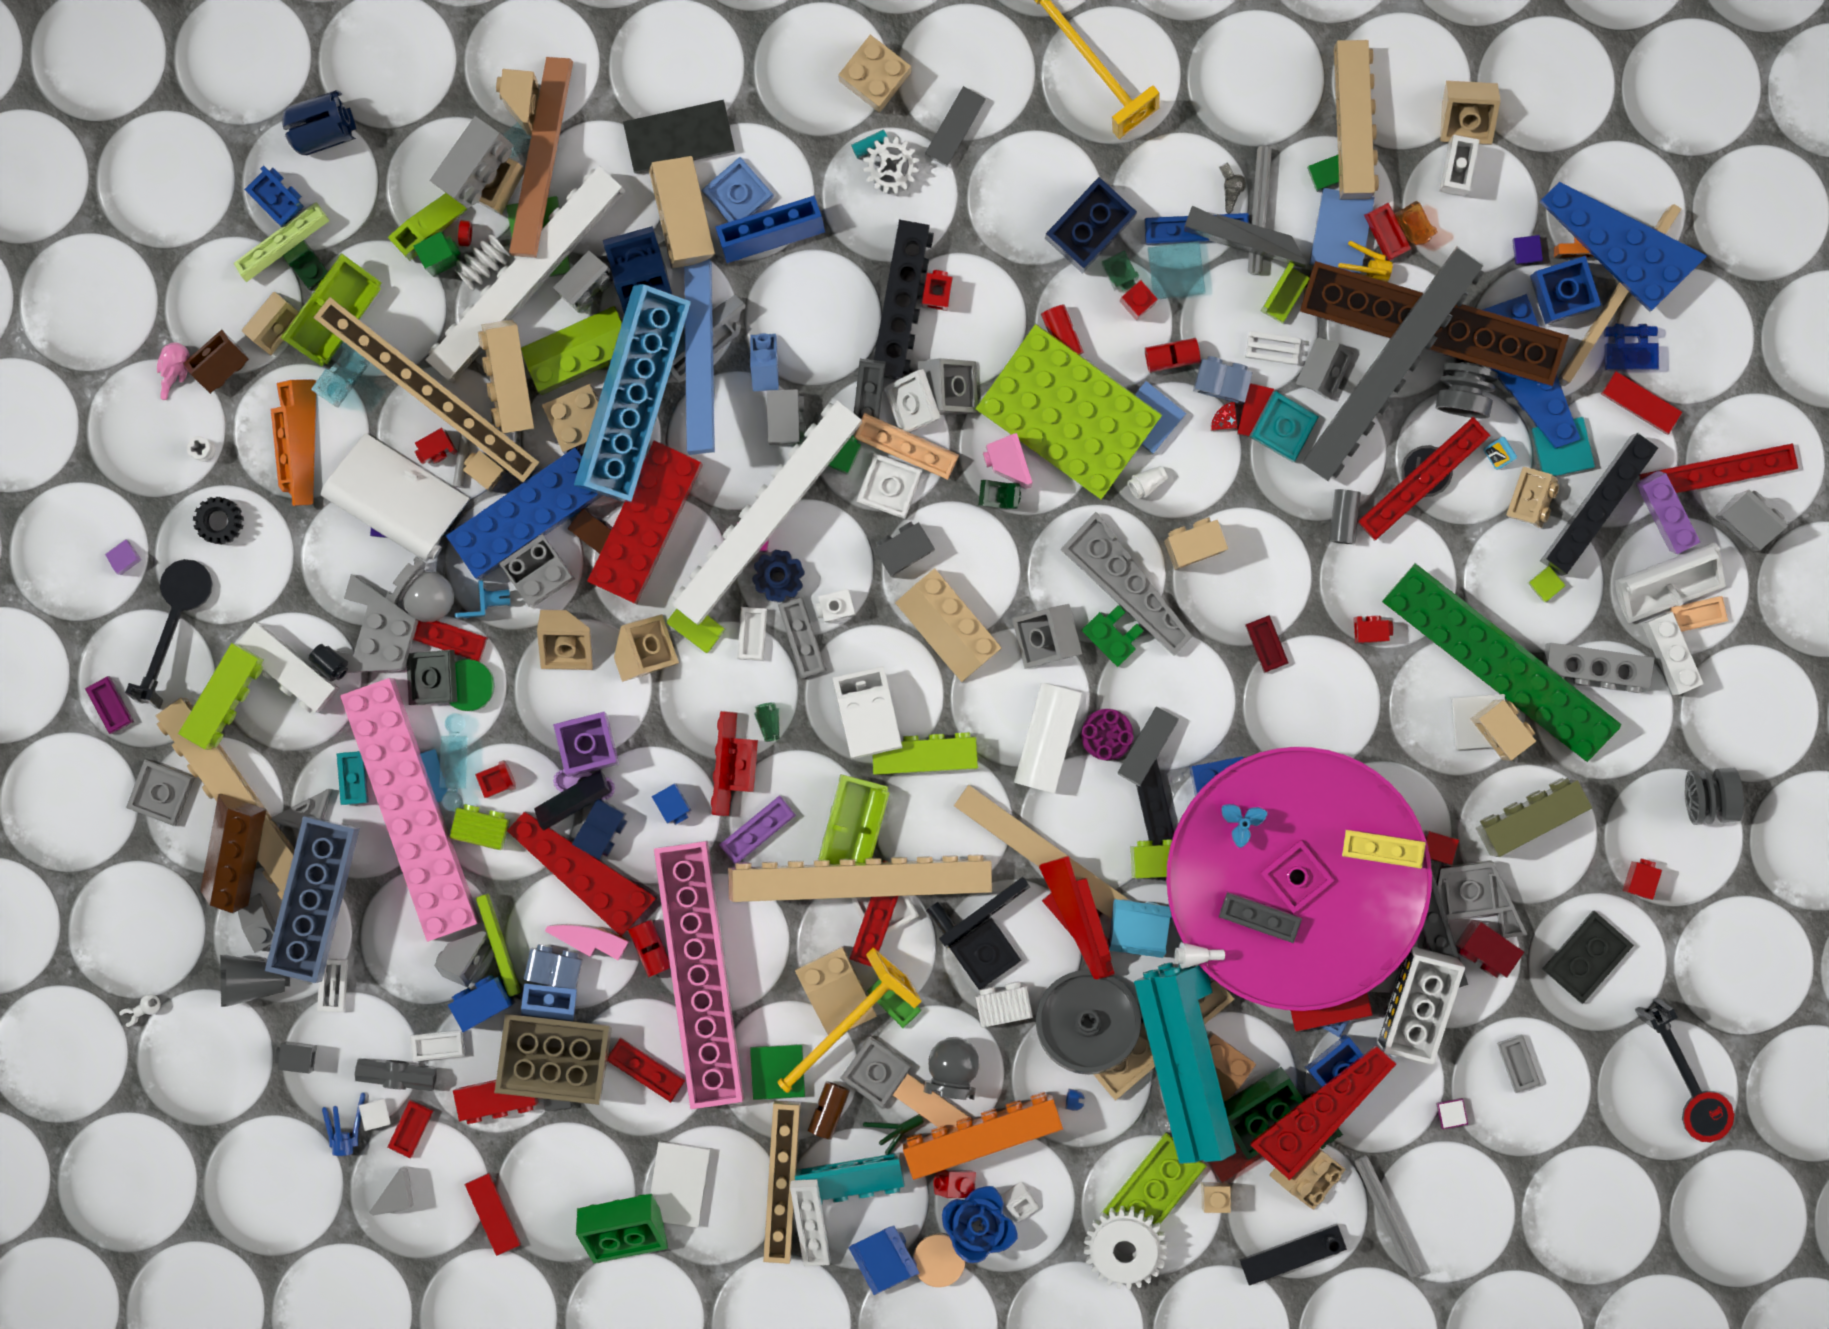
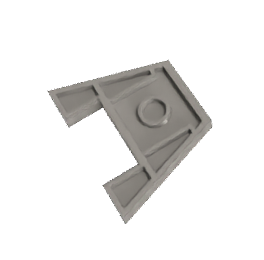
(384, 634)
(1477, 891)

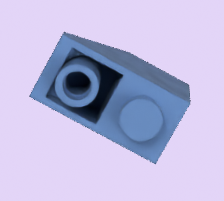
(764, 362)

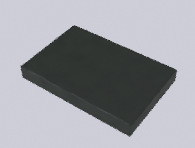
(1587, 957)

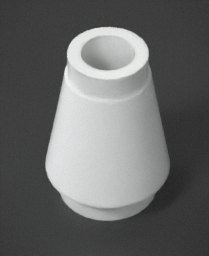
(1146, 482)

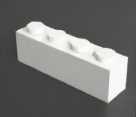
(289, 669)

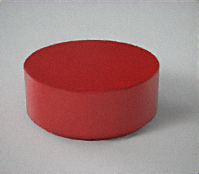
(465, 233)

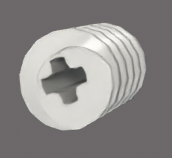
(482, 262)

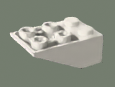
(867, 712)

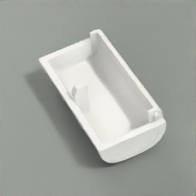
(1670, 583)

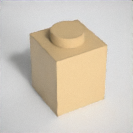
(483, 470)
(1216, 1197)

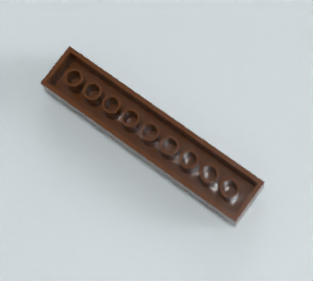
(1469, 335)

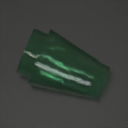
(768, 720)

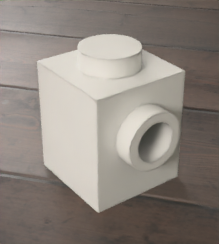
(835, 606)

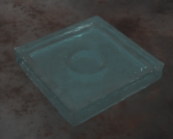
(1176, 270)

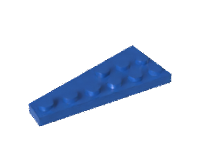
(1634, 253)
(1542, 402)

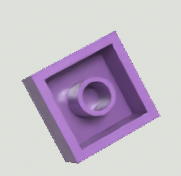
(586, 744)

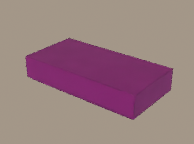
(109, 705)

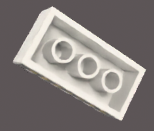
(1421, 1005)

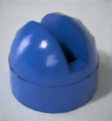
(1072, 1100)

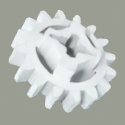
(897, 174)

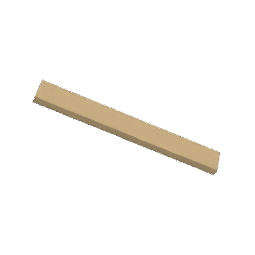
(1608, 310)
(1030, 843)

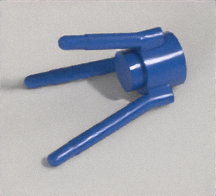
(340, 1141)

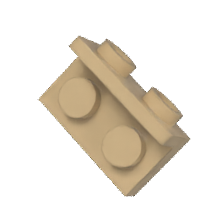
(1533, 497)

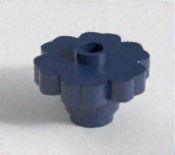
(778, 562)

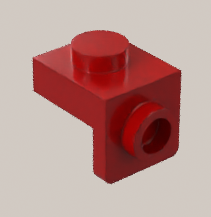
(954, 1183)

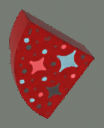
(1224, 418)

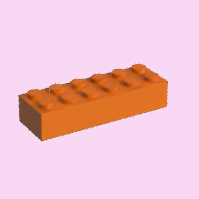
(981, 1136)

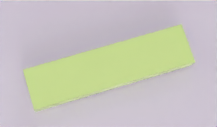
(281, 242)

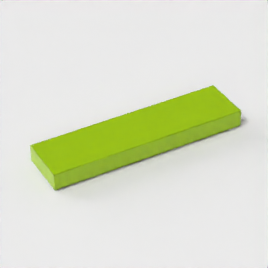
(498, 945)

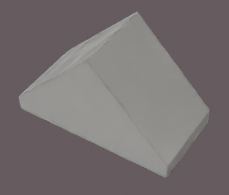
(396, 1195)

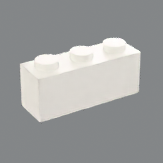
(1672, 653)

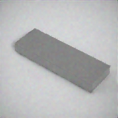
(801, 637)

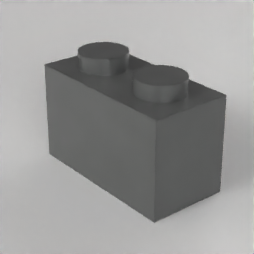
(904, 548)

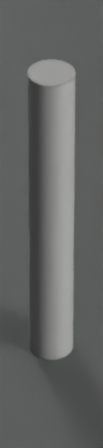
(461, 457)

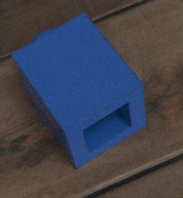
(672, 804)

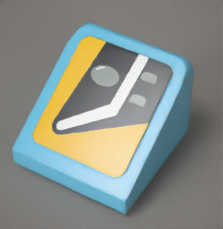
(1500, 453)

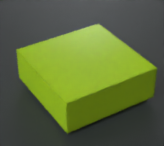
(1546, 584)

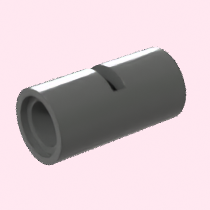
(1344, 516)

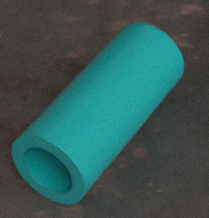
(860, 147)

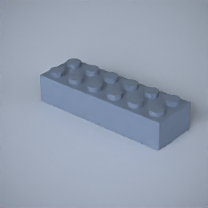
(312, 899)

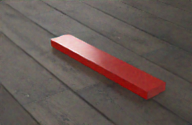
(1731, 468)
(1423, 478)

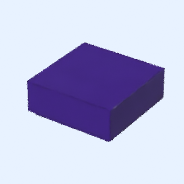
(1527, 250)

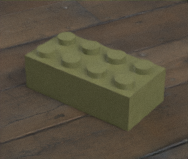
(1534, 817)

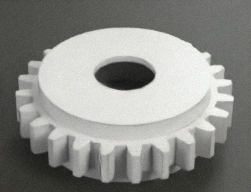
(1123, 1267)

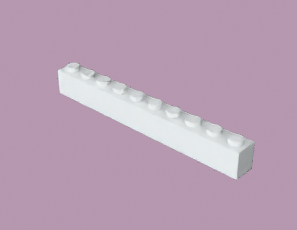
(526, 274)
(767, 513)

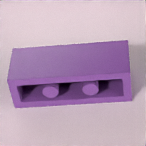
(1667, 512)

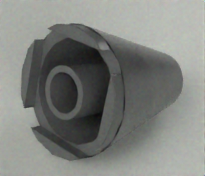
(247, 980)

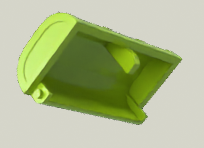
(346, 285)
(854, 820)

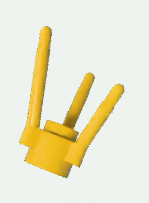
(1376, 268)

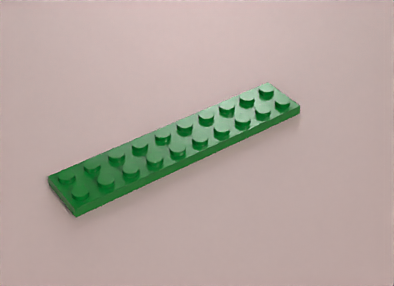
(1501, 662)

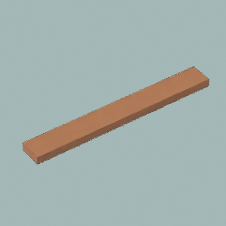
(541, 157)

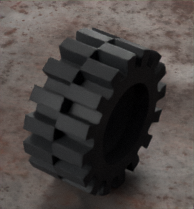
(204, 513)

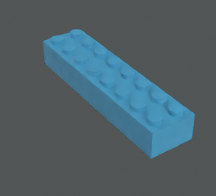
(632, 393)

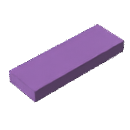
(757, 830)

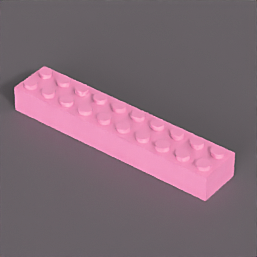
(410, 809)
(699, 975)

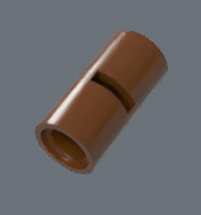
(829, 1110)

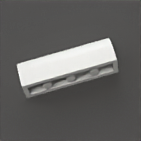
(1047, 737)

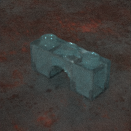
(341, 377)

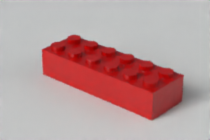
(645, 523)

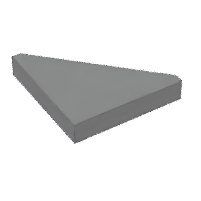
(314, 807)

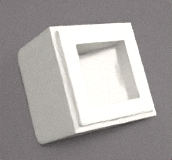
(1019, 1202)

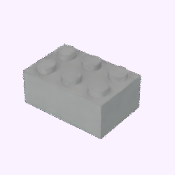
(472, 162)

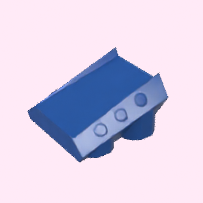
(884, 1259)

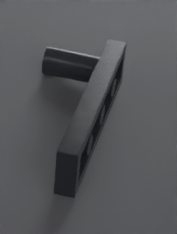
(953, 932)
(1293, 1254)

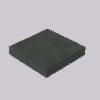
(431, 677)

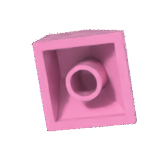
(1008, 460)

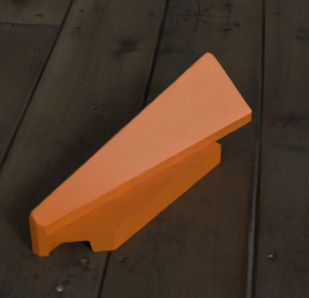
(295, 439)

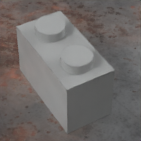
(784, 417)

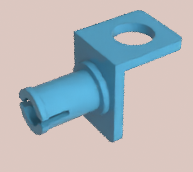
(487, 599)

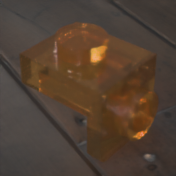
(1415, 224)

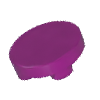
(1107, 734)

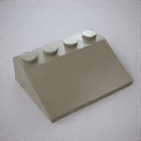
(552, 1059)

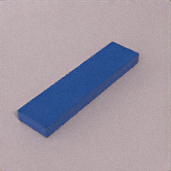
(1171, 229)

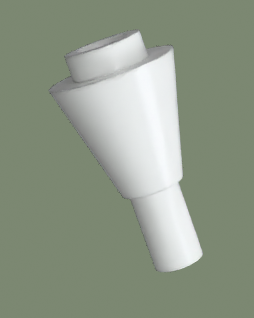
(1190, 955)

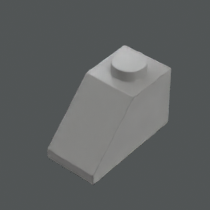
(257, 923)
(463, 958)

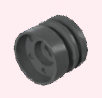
(1466, 390)
(1714, 796)

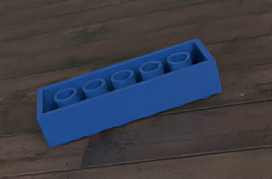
(522, 516)

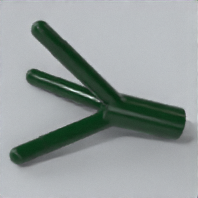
(898, 1133)

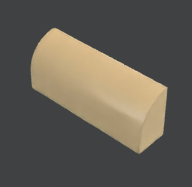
(681, 211)

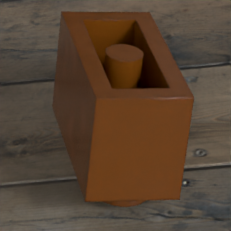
(216, 361)

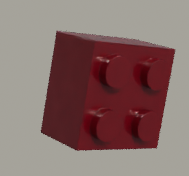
(1489, 948)

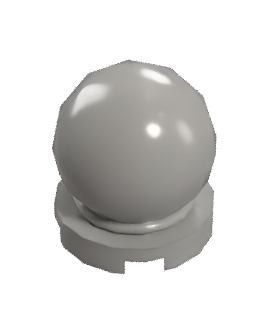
(424, 594)

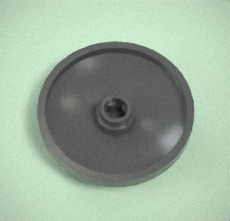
(1088, 1022)

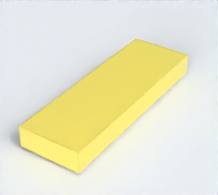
(1384, 849)

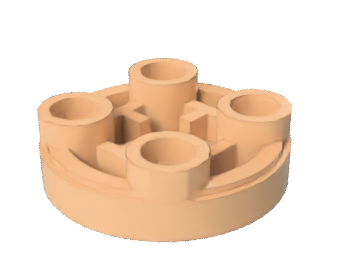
(938, 1261)

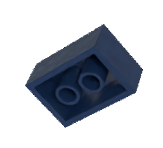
(1090, 225)

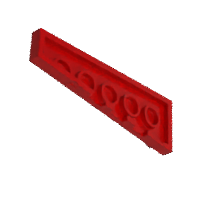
(599, 886)
(1309, 1125)

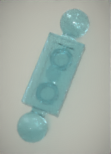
(453, 762)

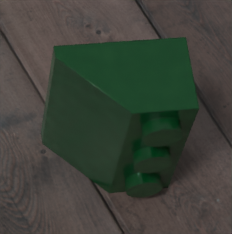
(1260, 1107)

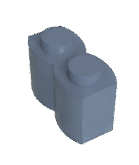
(1223, 381)
(553, 968)

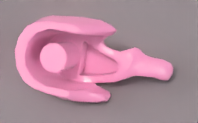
(171, 366)

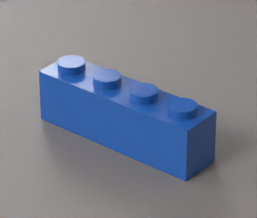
(770, 229)

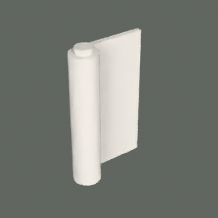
(394, 497)

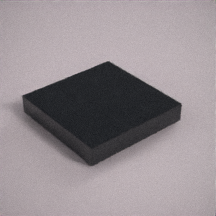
(985, 953)

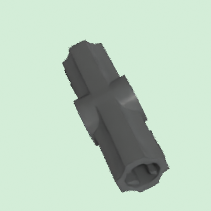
(395, 1074)

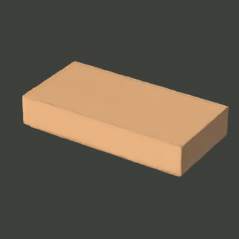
(1700, 613)

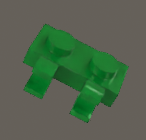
(1109, 639)

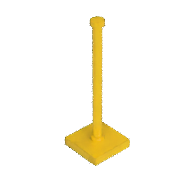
(1134, 110)
(892, 979)

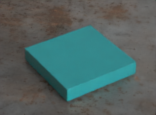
(1284, 426)
(1567, 458)

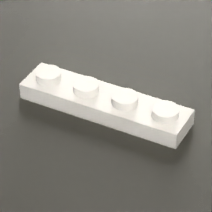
(810, 1222)

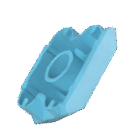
(1139, 928)

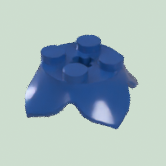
(983, 1206)

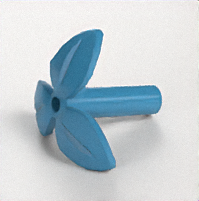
(1241, 833)

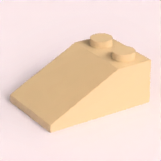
(833, 988)

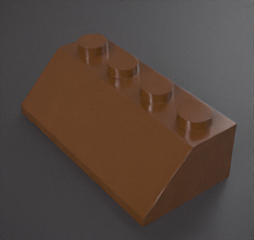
(232, 853)

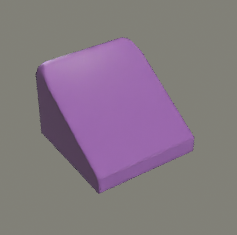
(123, 557)

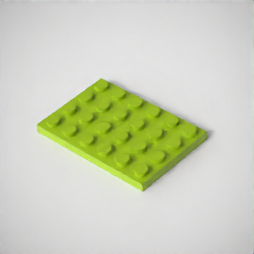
(1068, 411)

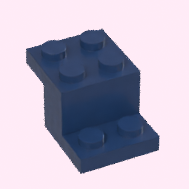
(636, 261)

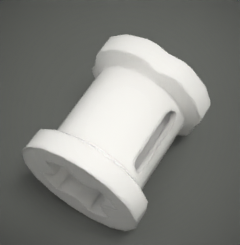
(207, 453)

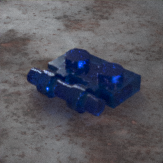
(1631, 355)

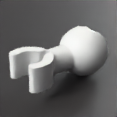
(146, 1006)

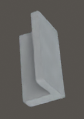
(1325, 367)

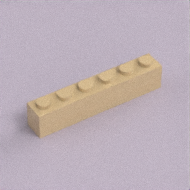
(1354, 119)
(781, 1173)

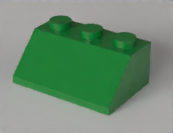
(621, 1228)

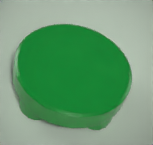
(474, 685)

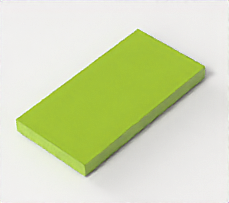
(1157, 1182)

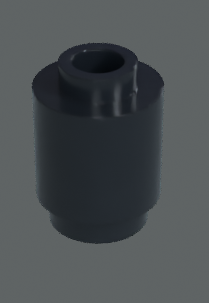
(328, 662)

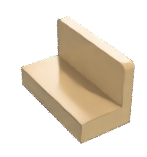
(270, 323)

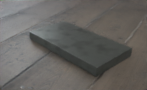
(680, 133)

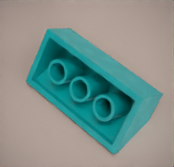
(856, 1177)

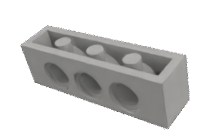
(1639, 666)

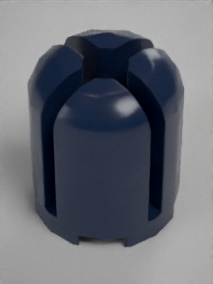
(318, 124)

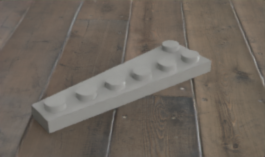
(1113, 569)

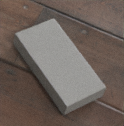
(1518, 1063)

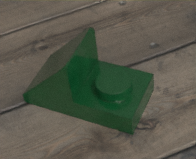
(306, 264)

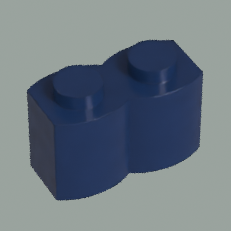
(600, 829)

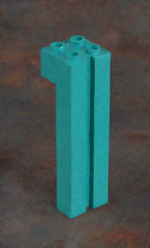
(1185, 1061)

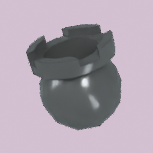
(953, 1067)

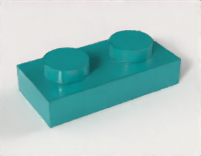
(352, 778)

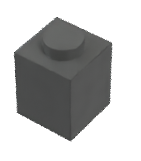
(296, 1057)

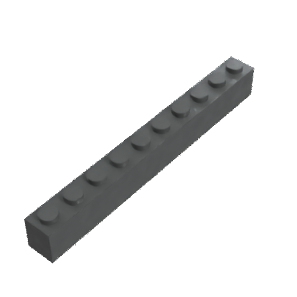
(1393, 362)

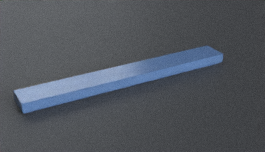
(699, 359)

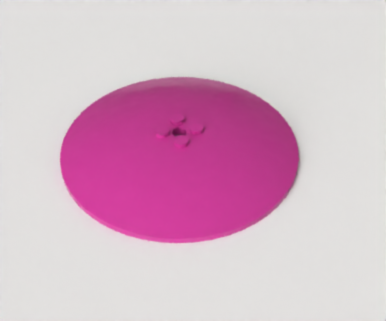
(1353, 911)

